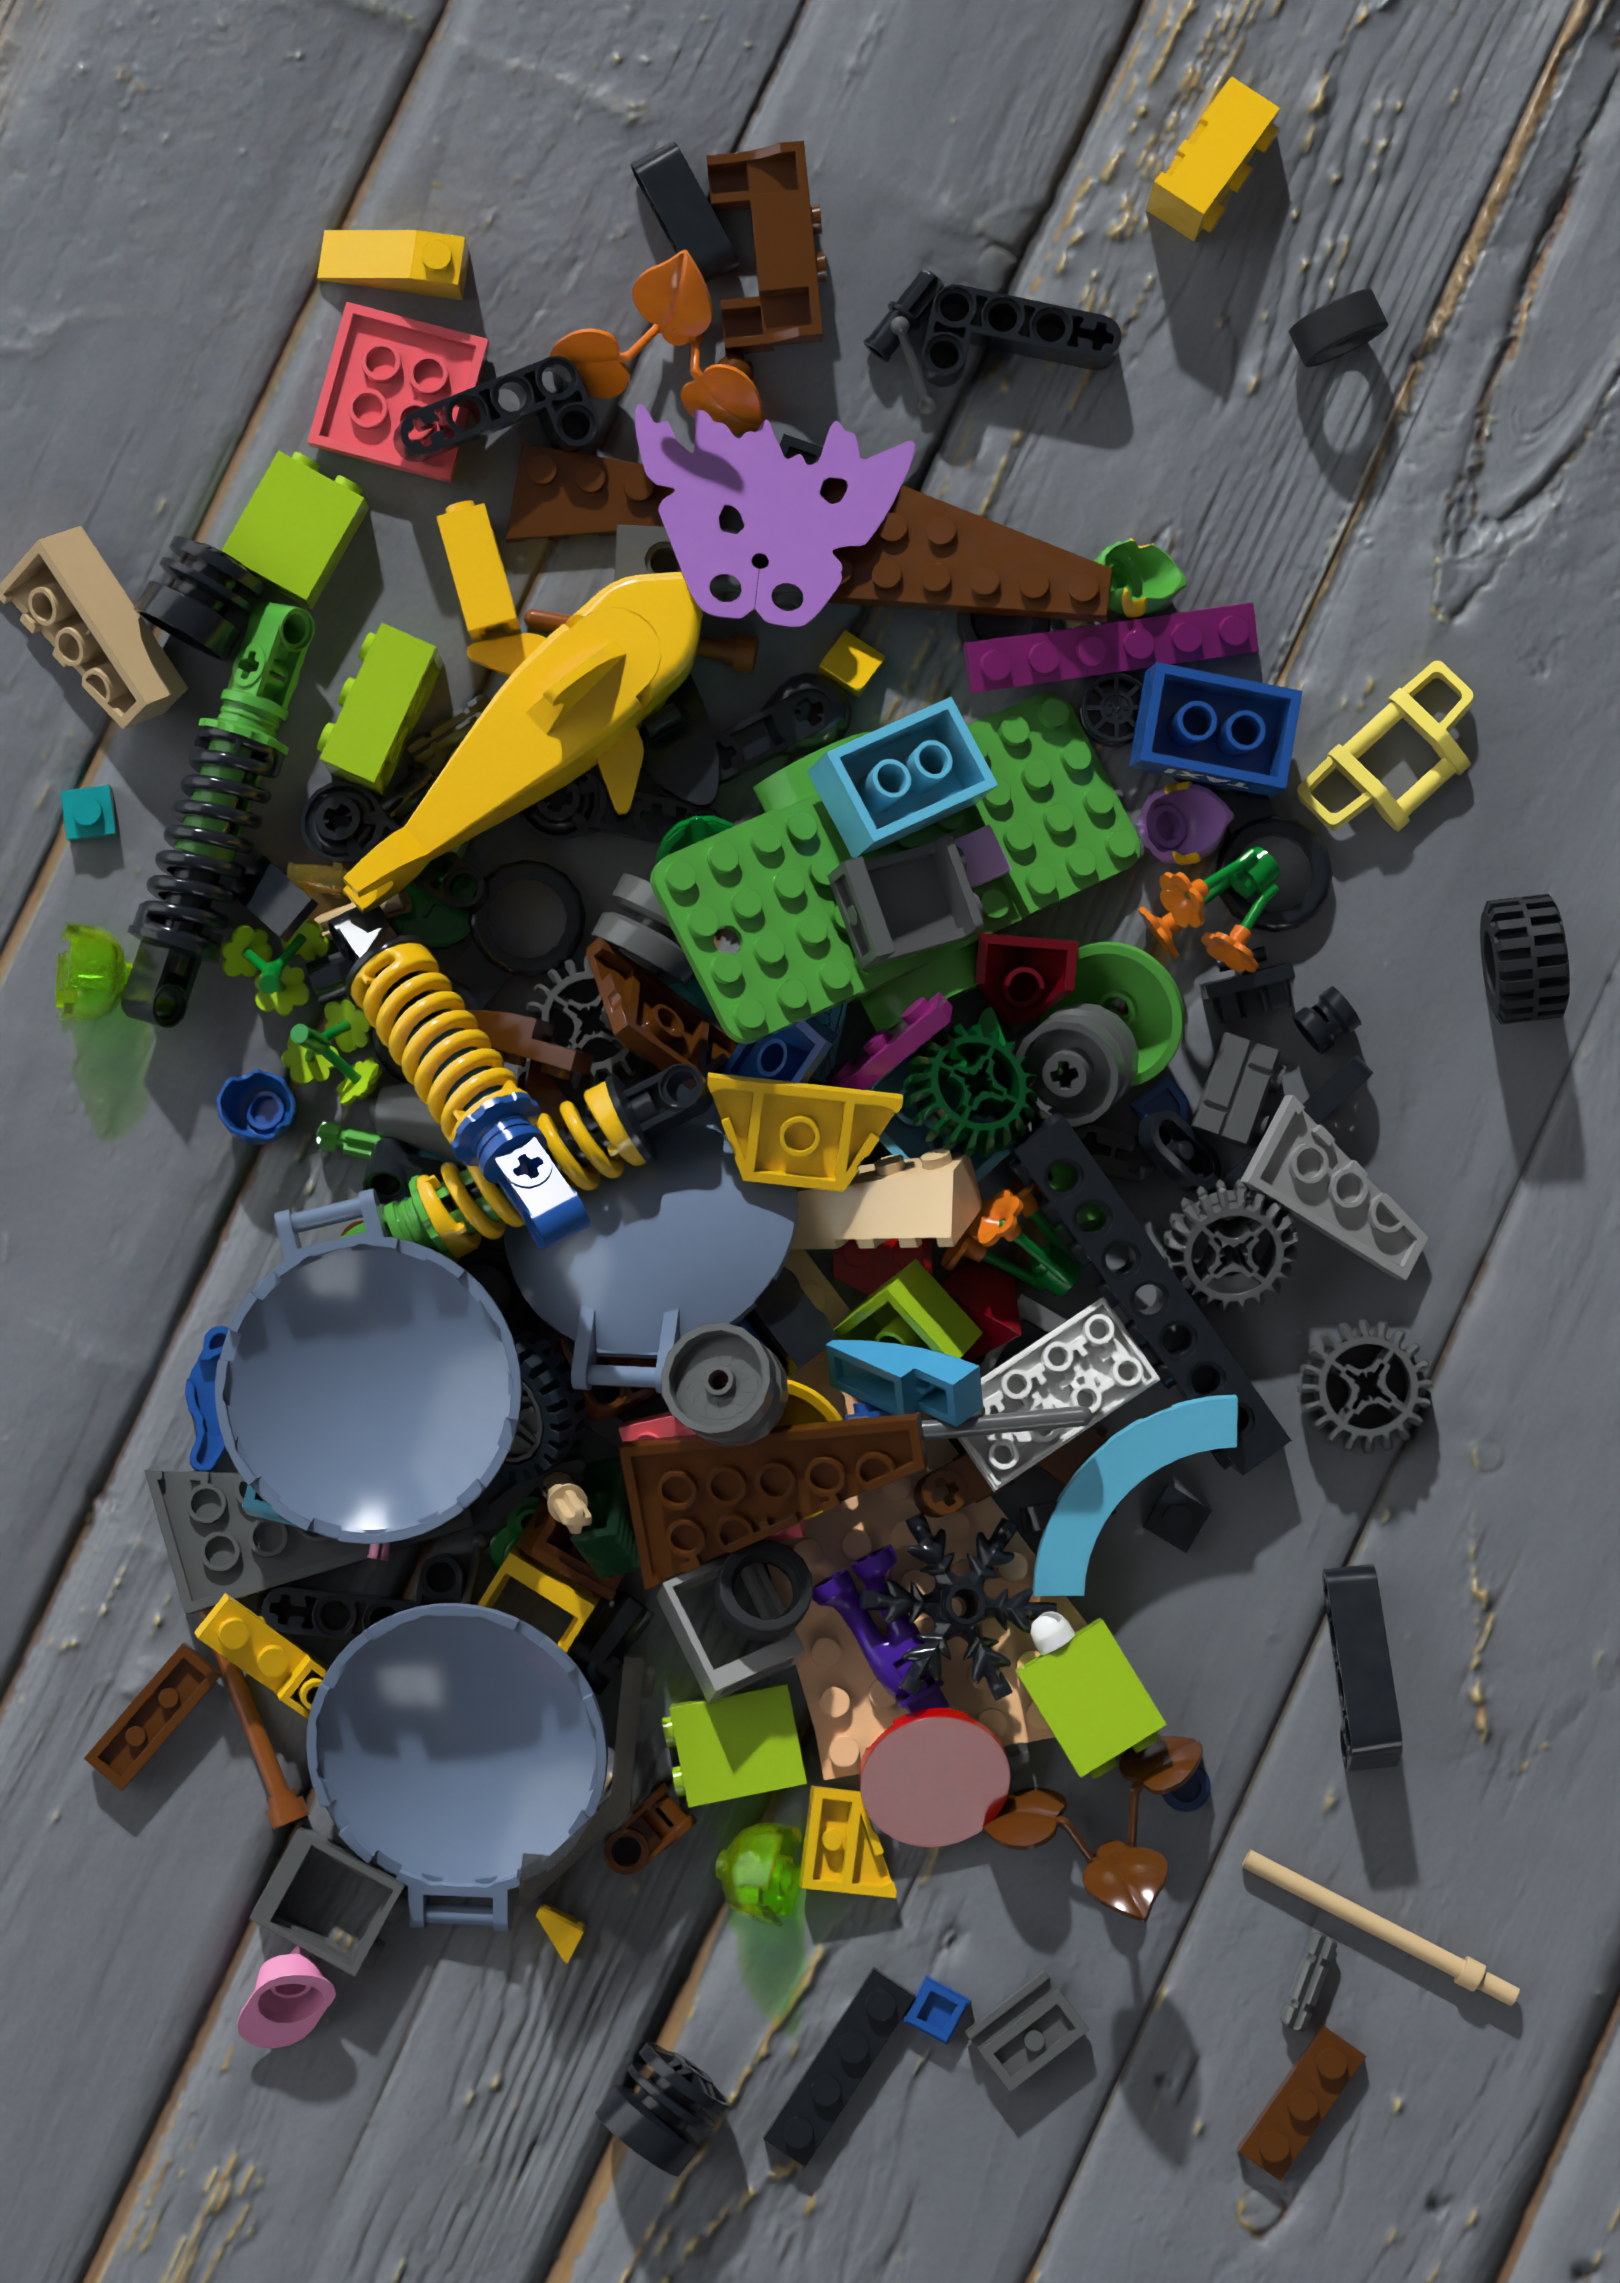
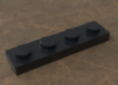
(839, 2066)

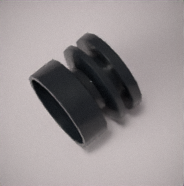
(200, 597)
(666, 2104)

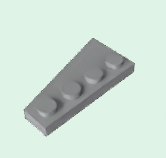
(1332, 1193)

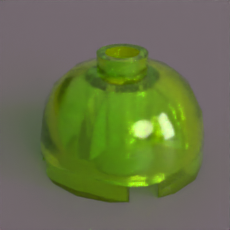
(89, 973)
(761, 1872)

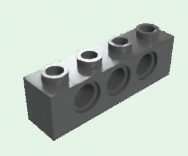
(641, 545)

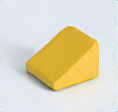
(851, 663)
(561, 1928)

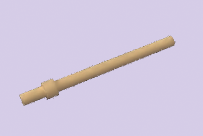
(1467, 1971)

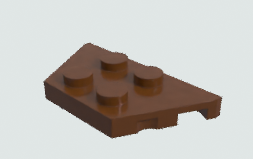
(654, 1017)

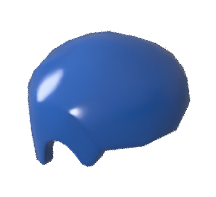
(257, 1107)

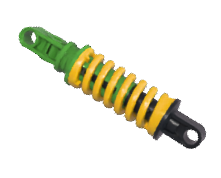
(617, 1129)

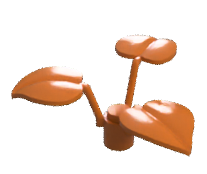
(681, 309)

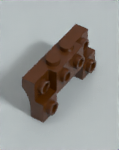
(788, 270)

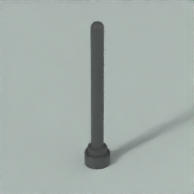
(1006, 1422)

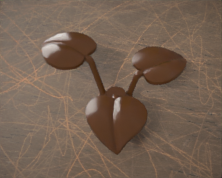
(1120, 1873)

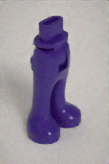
(881, 1651)

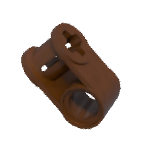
(963, 1483)
(649, 1829)

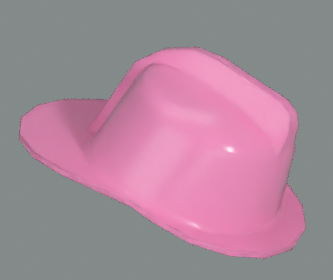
(285, 2001)

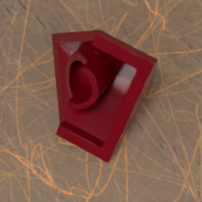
(1024, 975)
(989, 1301)

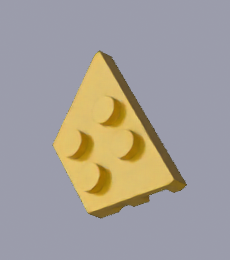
(800, 1130)

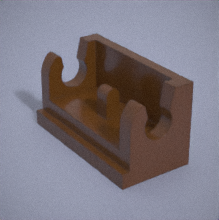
(550, 1544)

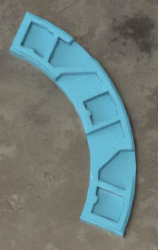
(1116, 1470)

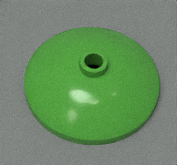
(1153, 1000)

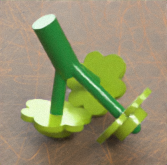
(278, 984)
(312, 1055)

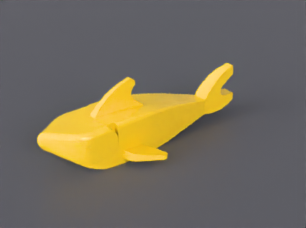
(556, 716)

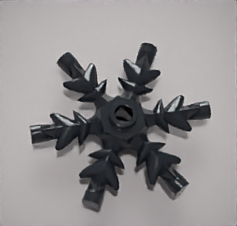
(975, 1606)

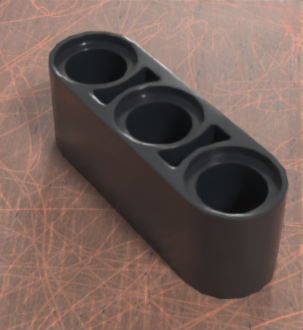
(684, 210)

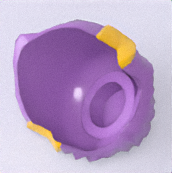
(1183, 823)

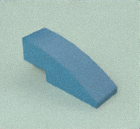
(906, 1379)

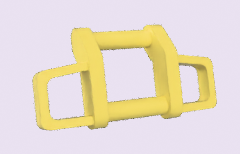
(1373, 791)

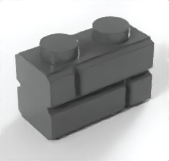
(1237, 1091)

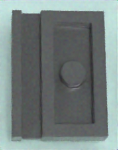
(1027, 2030)

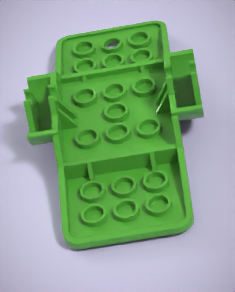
(773, 888)

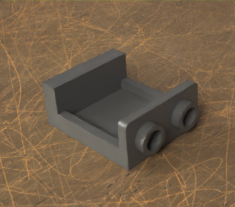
(906, 902)

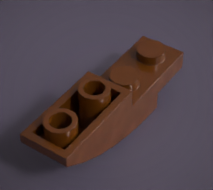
(526, 1037)

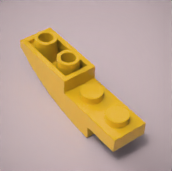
(264, 1653)

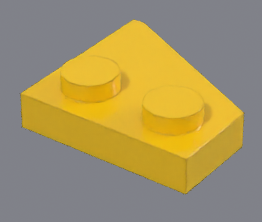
(842, 1847)

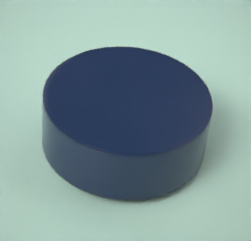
(1191, 1794)

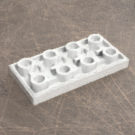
(1077, 1364)

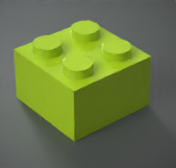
(911, 1312)

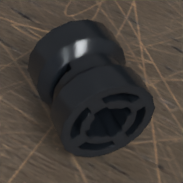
(1326, 1020)

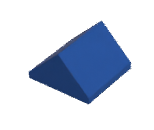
(785, 1055)

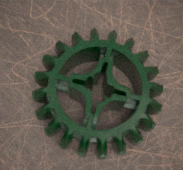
(997, 1085)

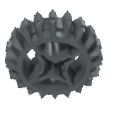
(556, 999)
(1208, 1275)
(1351, 1406)

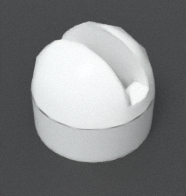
(1051, 1632)

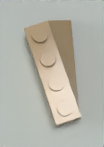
(93, 626)
(893, 1200)

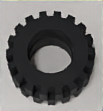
(1524, 959)

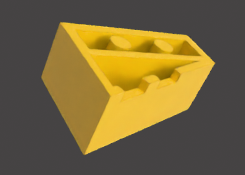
(1214, 160)

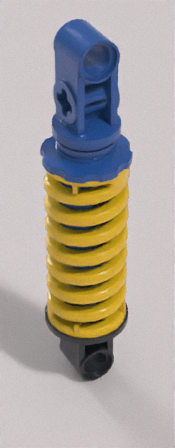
(455, 1070)

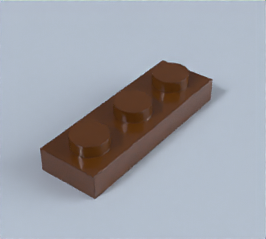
(153, 1716)
(1301, 2102)

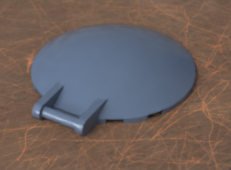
(661, 1254)
(367, 1382)
(455, 1751)

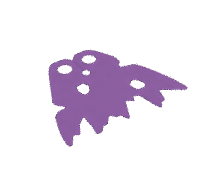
(778, 507)

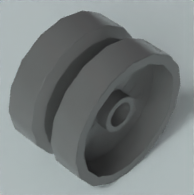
(649, 936)
(1081, 1062)
(697, 1388)

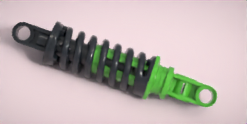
(234, 757)

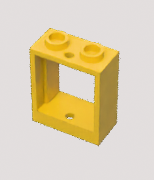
(478, 572)
(549, 1584)

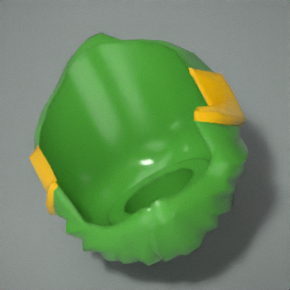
(1142, 578)

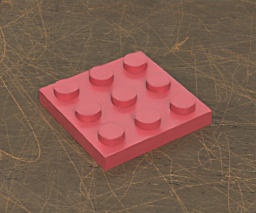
(381, 374)

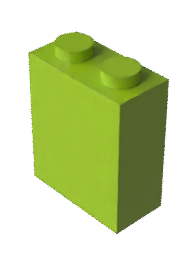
(297, 527)
(1092, 1700)
(735, 1745)

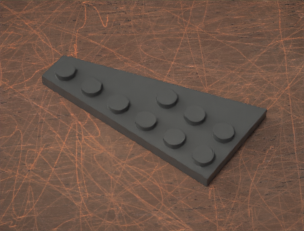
(226, 1551)

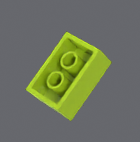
(380, 708)

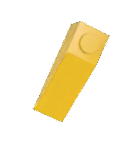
(396, 261)

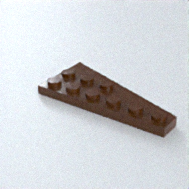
(961, 562)
(711, 1499)

